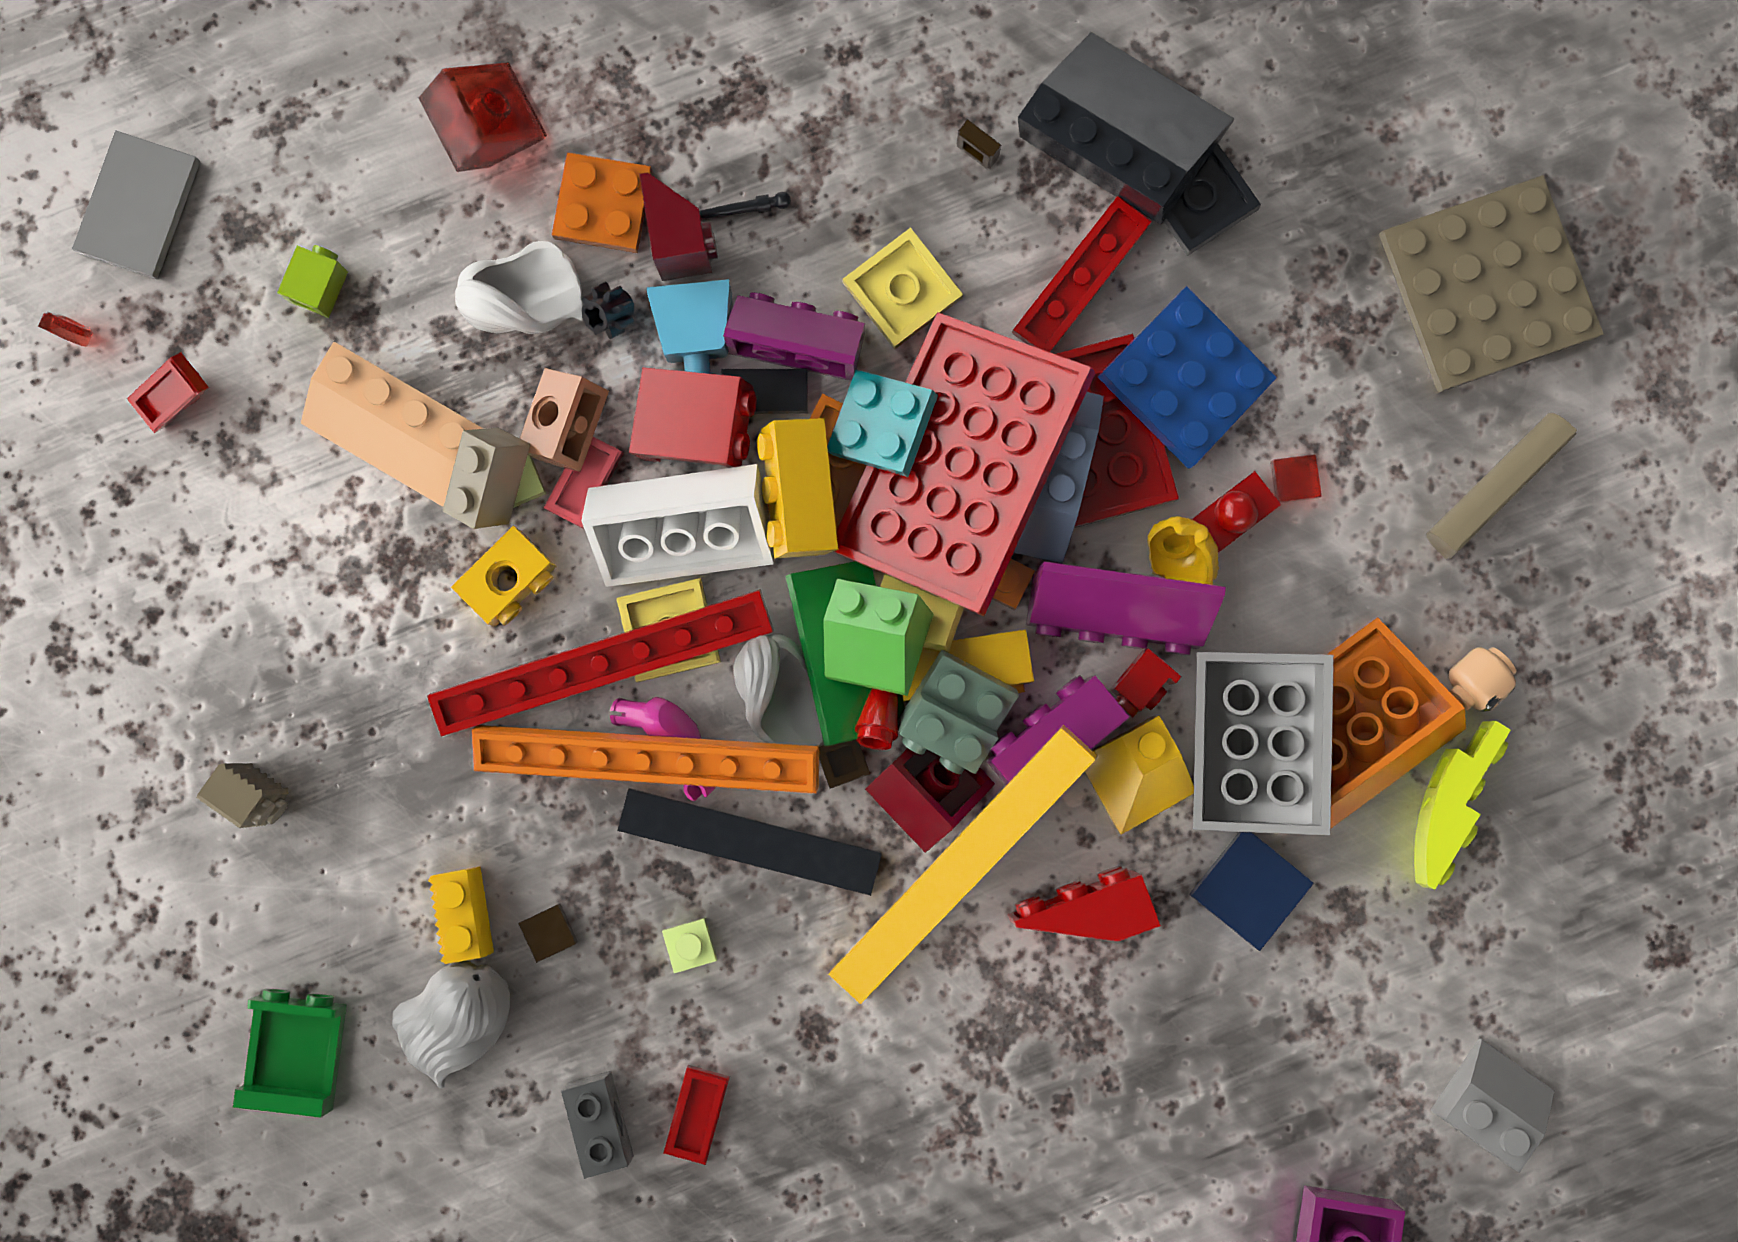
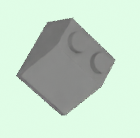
(1497, 1105)

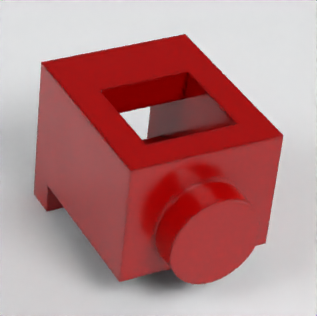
(1143, 682)

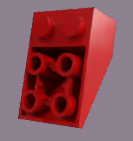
(1104, 910)

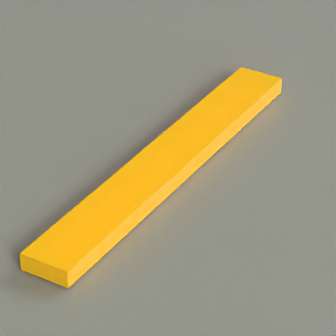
(963, 863)

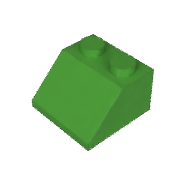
(874, 636)

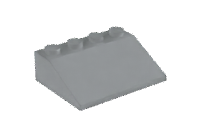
(1263, 743)

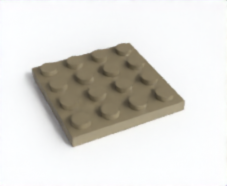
(1490, 284)

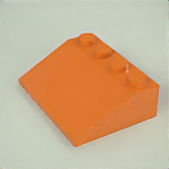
(1383, 716)

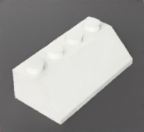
(678, 525)

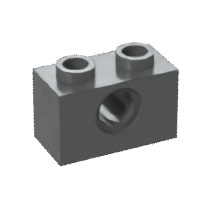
(597, 1124)

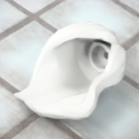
(521, 292)

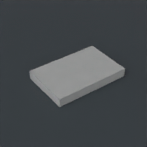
(136, 204)

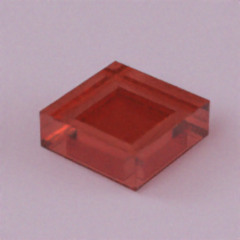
(1296, 478)

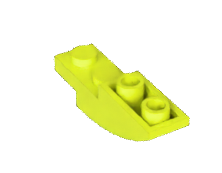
(1444, 818)

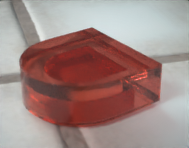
(66, 328)

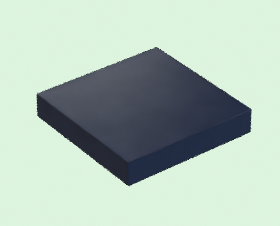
(1251, 889)

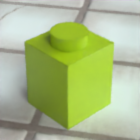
(313, 280)

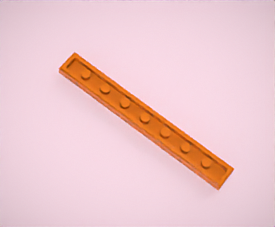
(646, 758)

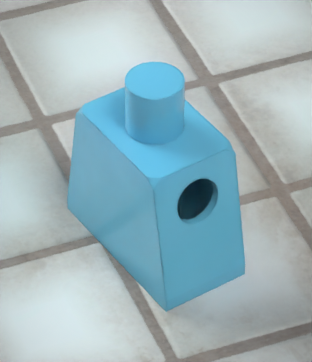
(692, 321)

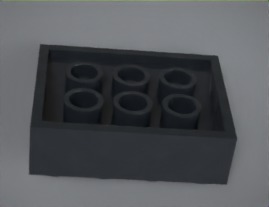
(1123, 126)

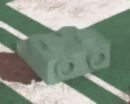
(956, 713)

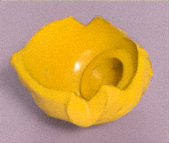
(1183, 551)

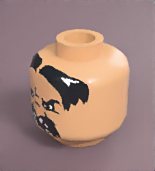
(1482, 679)

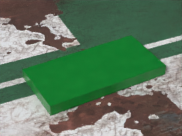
(835, 702)

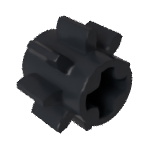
(607, 310)

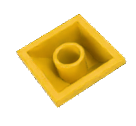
(1139, 774)

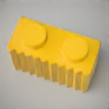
(461, 915)

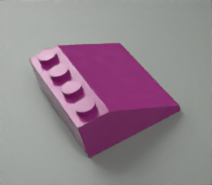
(1122, 607)

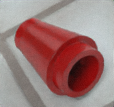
(878, 720)

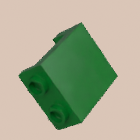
(292, 1054)

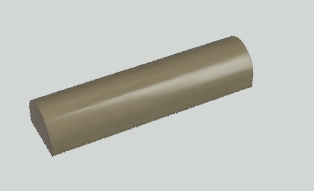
(1500, 484)

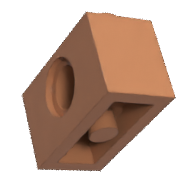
(563, 419)

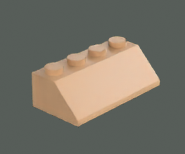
(384, 422)

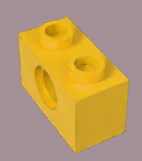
(480, 583)

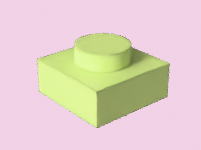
(689, 945)

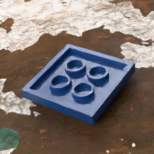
(1187, 377)

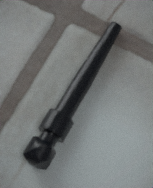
(761, 204)

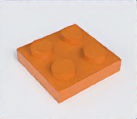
(600, 203)

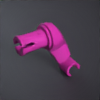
(660, 718)

